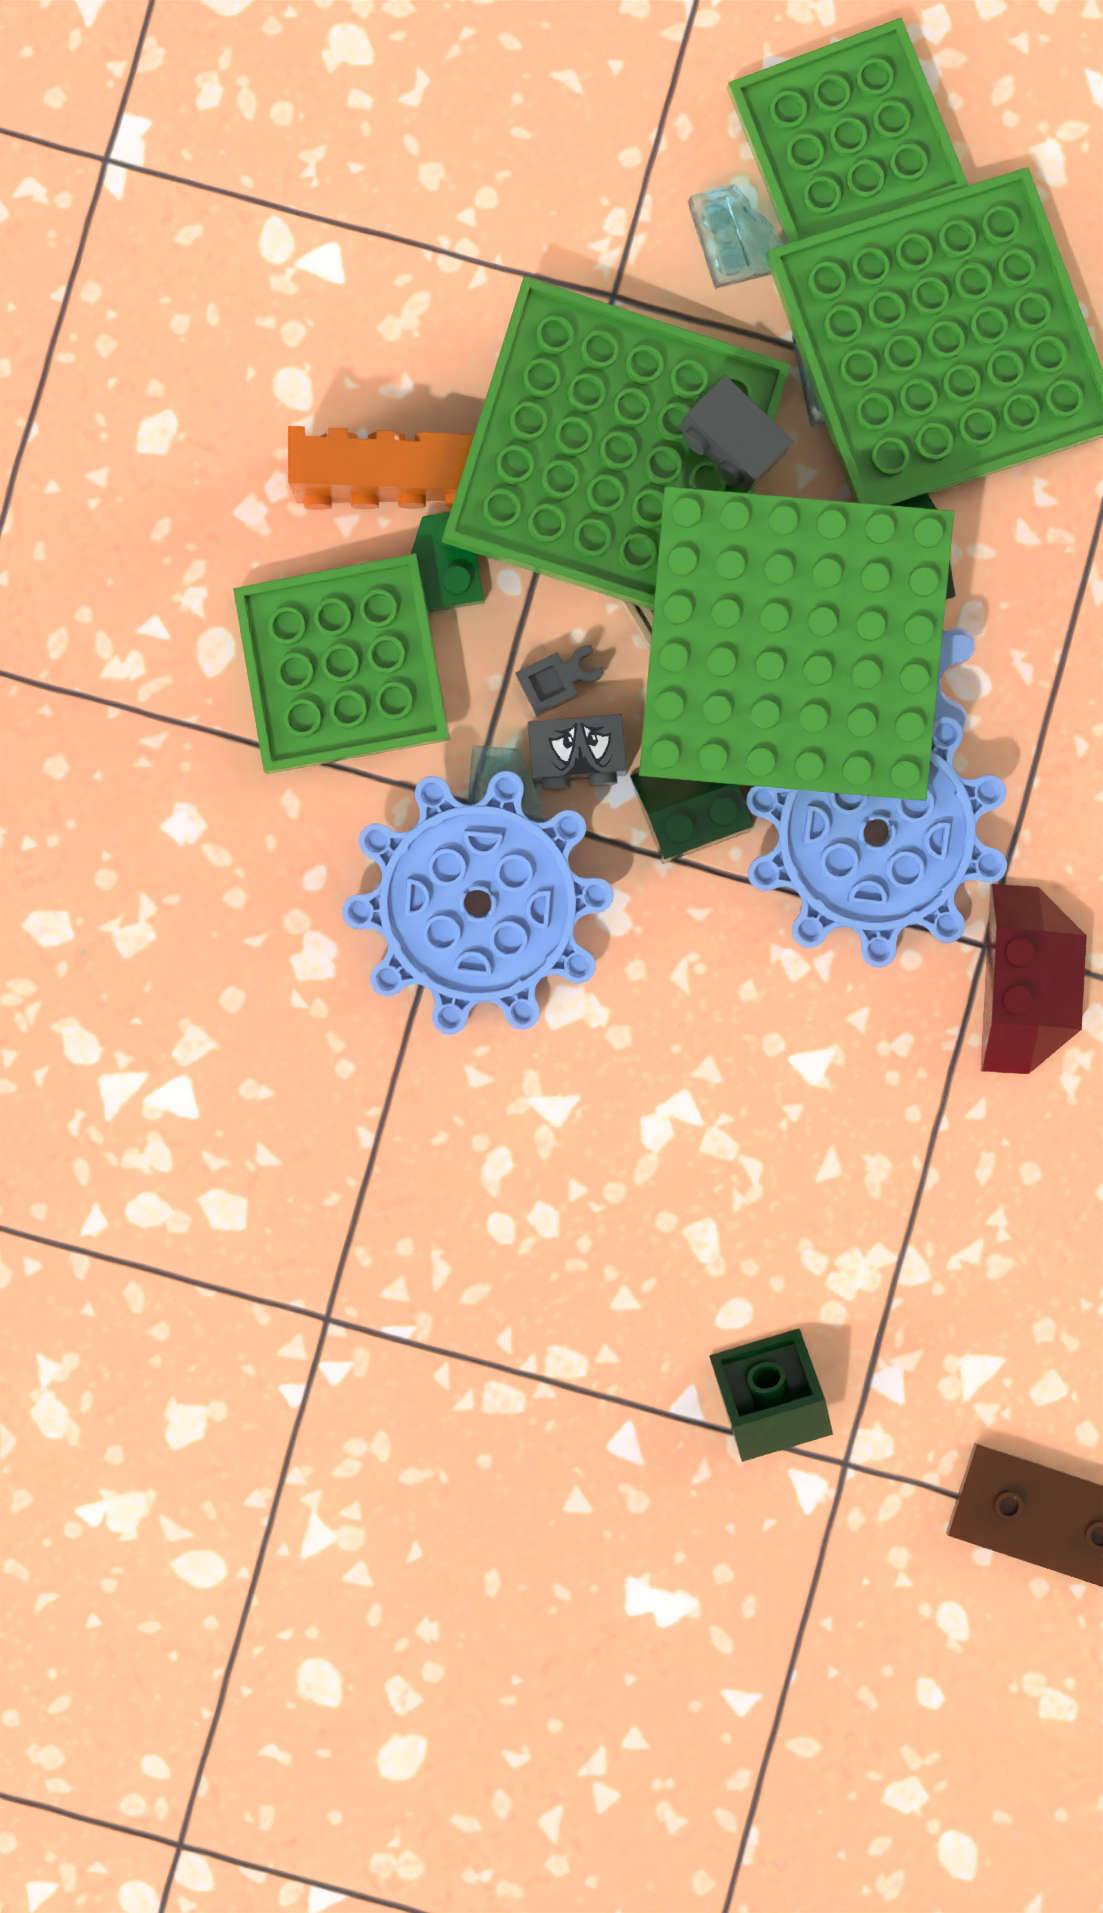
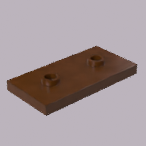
(1031, 1514)

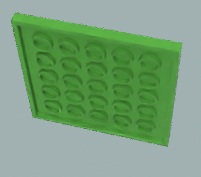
(942, 340)
(588, 438)
(796, 643)

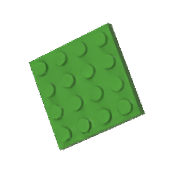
(846, 132)
(341, 664)

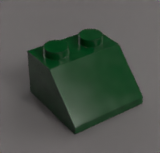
(690, 814)
(771, 1395)

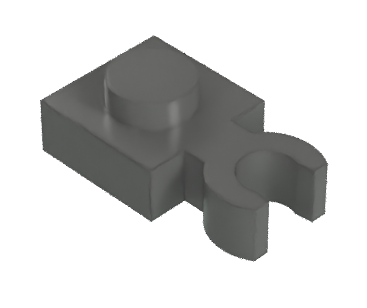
(552, 682)

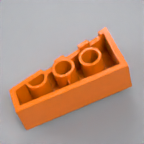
(375, 469)

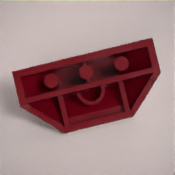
(1029, 980)

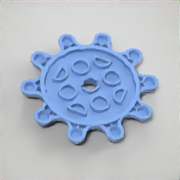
(888, 884)
(468, 955)

